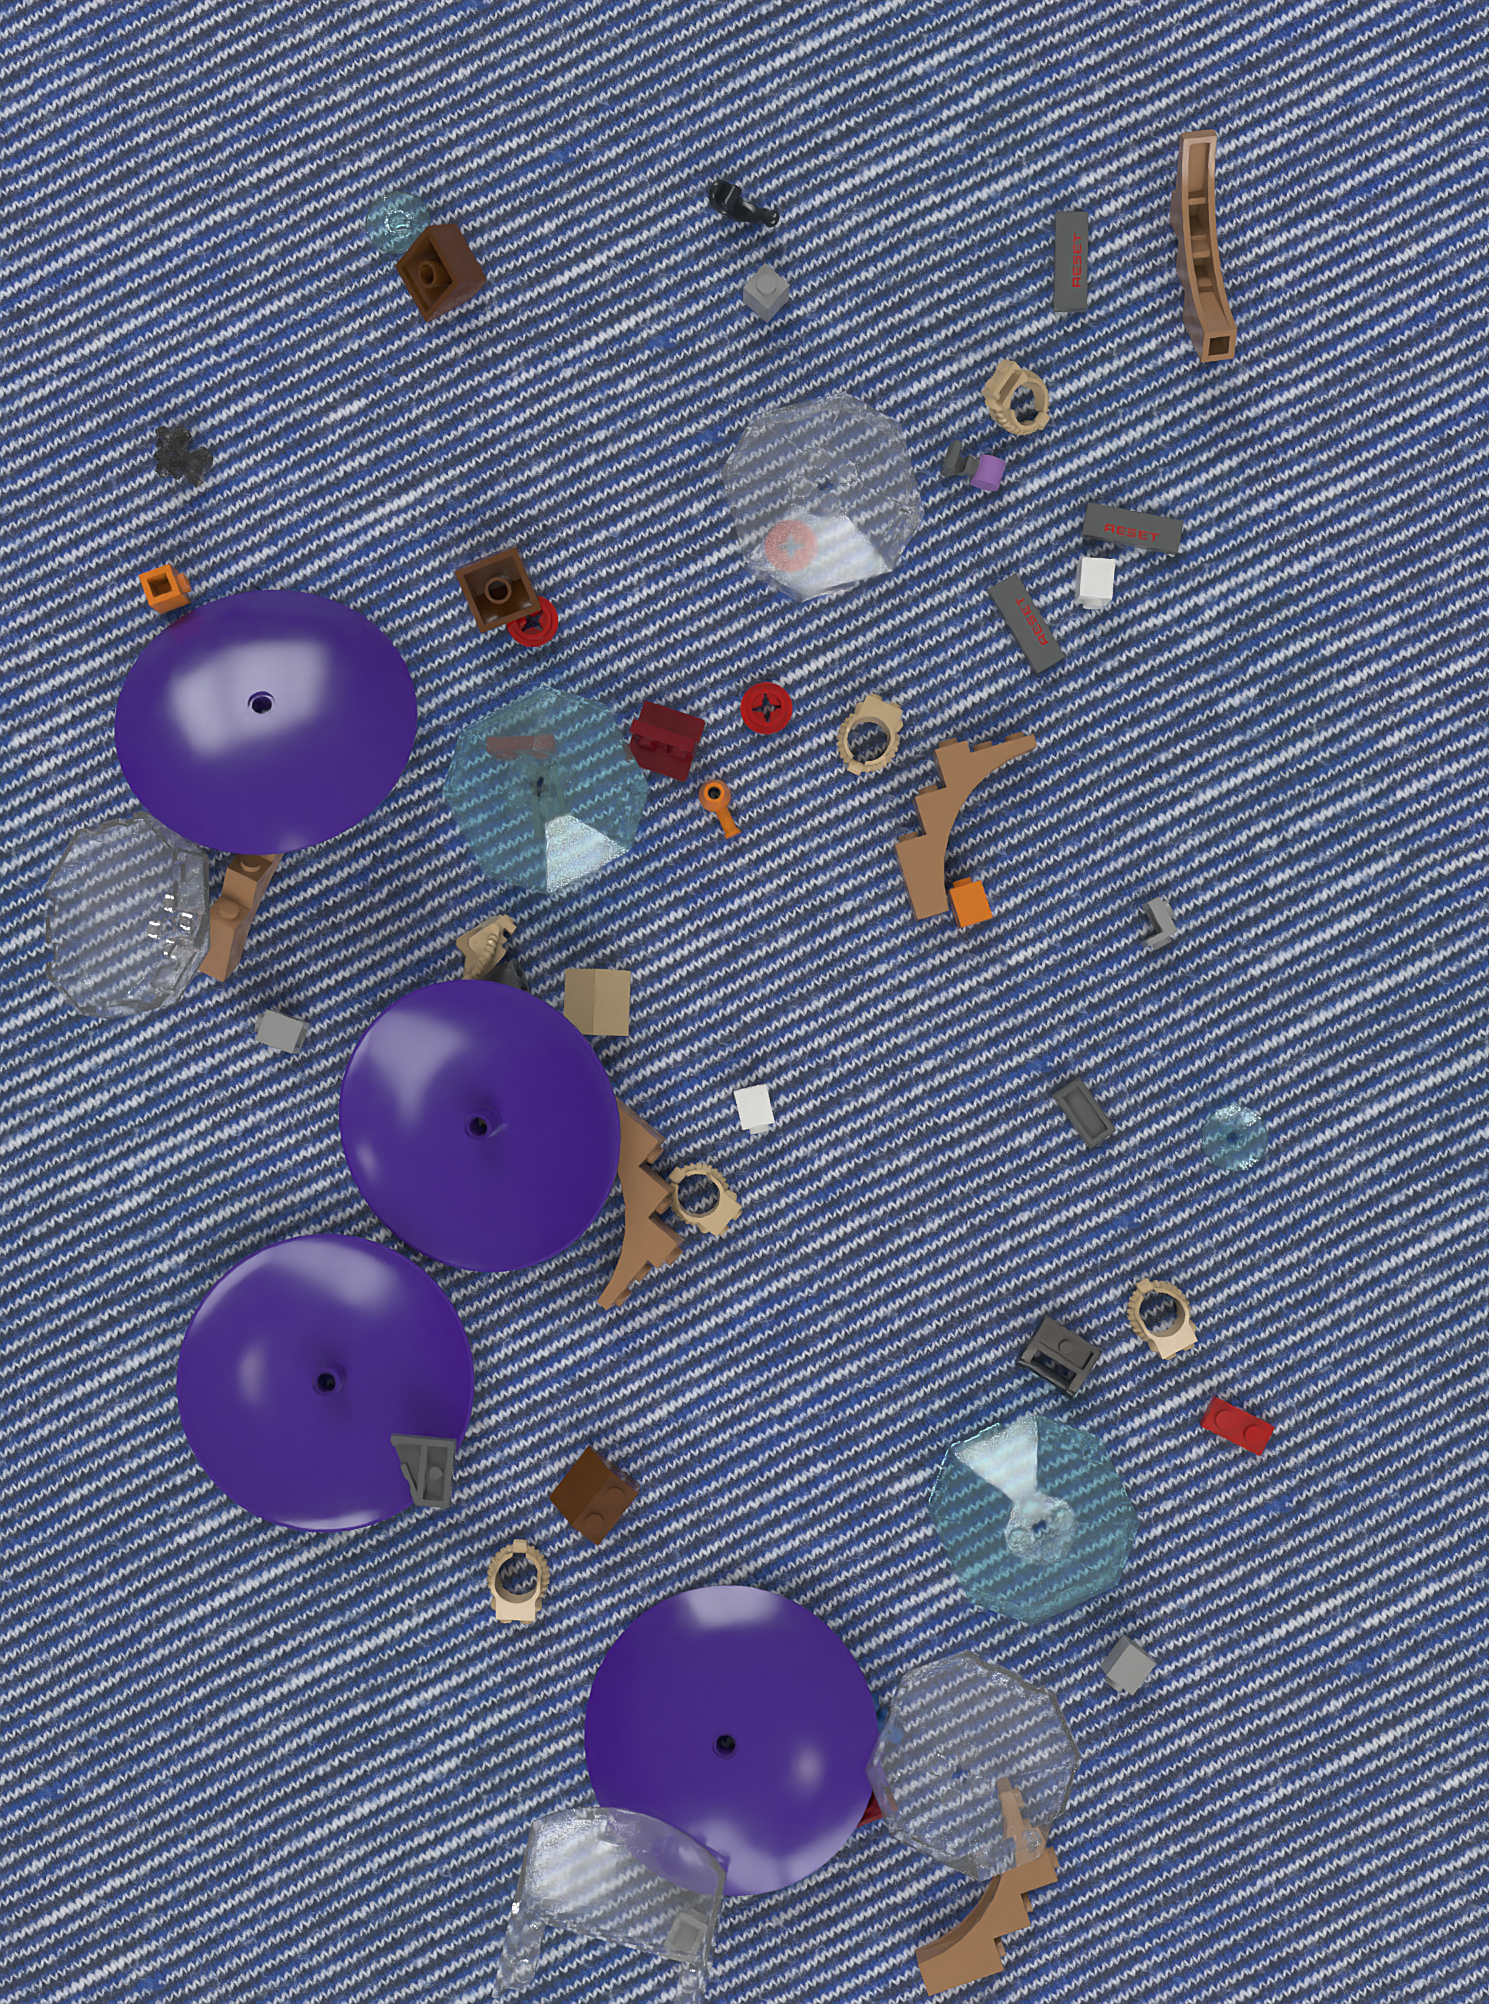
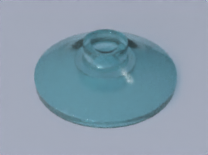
(394, 211)
(1250, 1142)

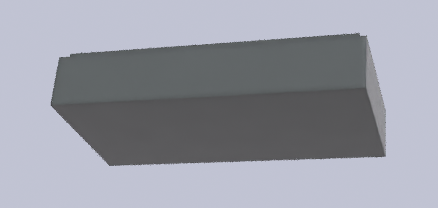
(1083, 1112)

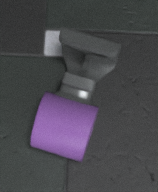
(984, 471)

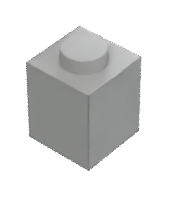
(766, 293)
(281, 1031)
(1127, 1665)

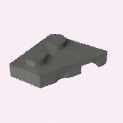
(428, 1467)

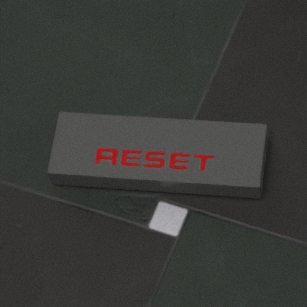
(1070, 261)
(1132, 528)
(1025, 624)

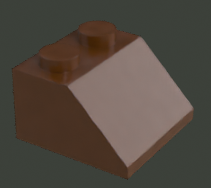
(440, 271)
(498, 588)
(594, 1495)

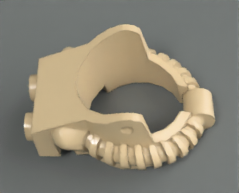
(1000, 390)
(877, 712)
(484, 946)
(724, 1210)
(1174, 1339)
(513, 1606)

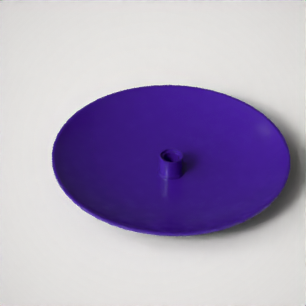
(277, 778)
(417, 1140)
(257, 1390)
(775, 1684)

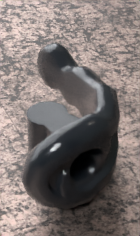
(726, 200)

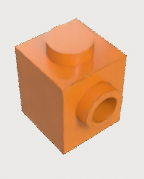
(166, 588)

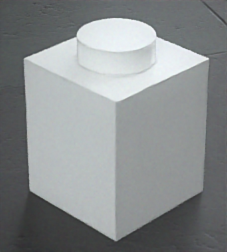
(1094, 582)
(754, 1108)

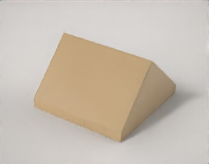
(598, 1001)

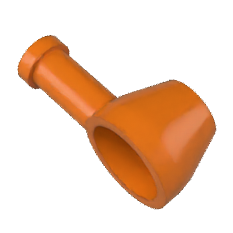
(719, 805)

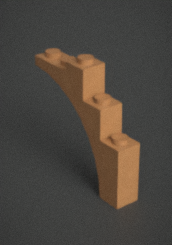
(1198, 261)
(959, 772)
(235, 910)
(645, 1194)
(975, 1944)

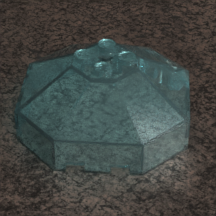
(590, 801)
(1014, 1478)

